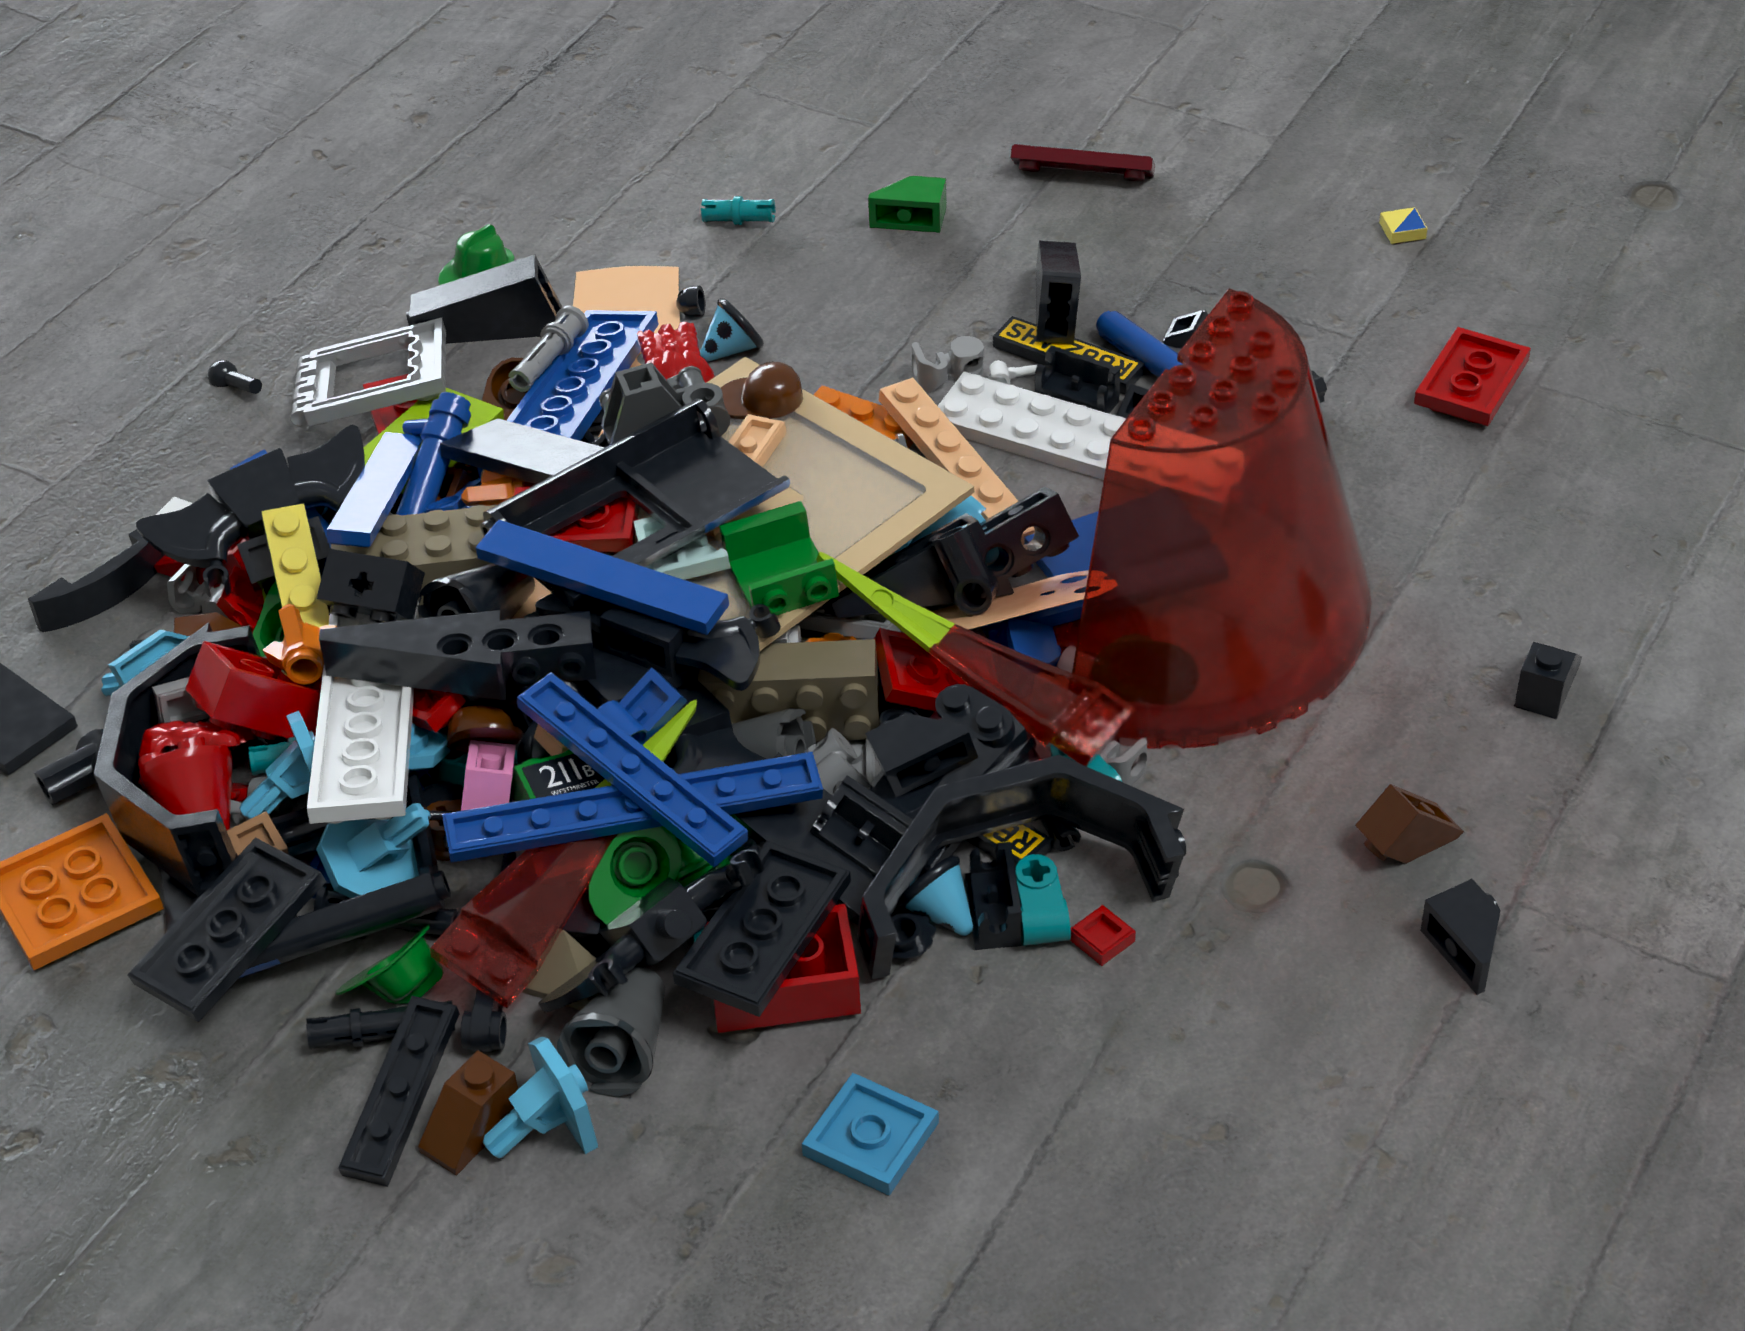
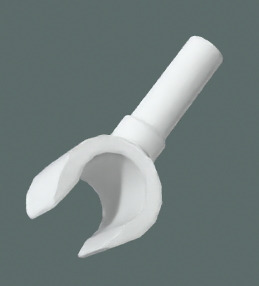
(1001, 373)

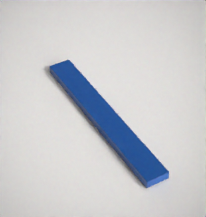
(610, 812)

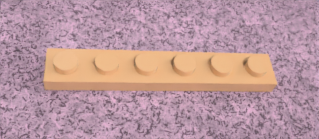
(945, 444)

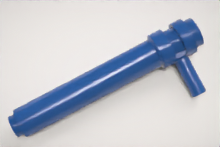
(1136, 342)
(445, 421)

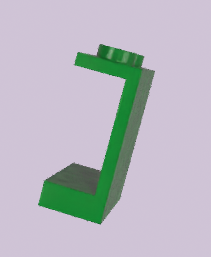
(777, 560)

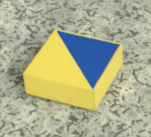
(1403, 225)

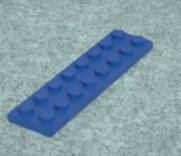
(569, 390)

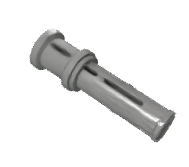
(556, 340)

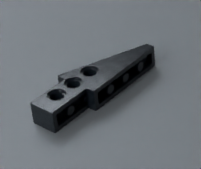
(922, 579)
(463, 652)

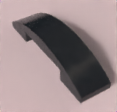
(101, 589)

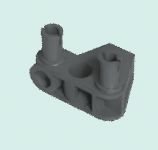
(644, 396)

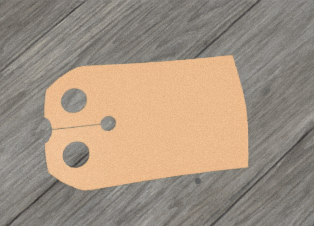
(630, 290)
(1023, 601)

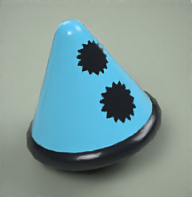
(729, 333)
(940, 897)

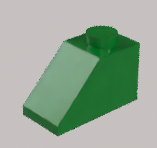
(909, 204)

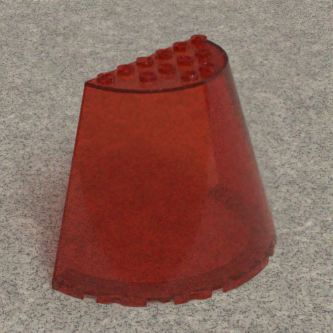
(1224, 543)

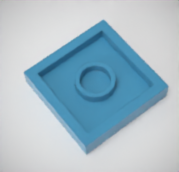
(870, 1133)

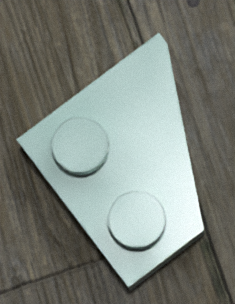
(689, 562)

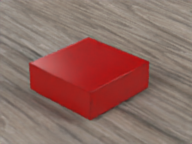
(1102, 935)

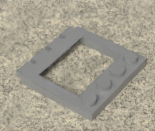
(316, 374)

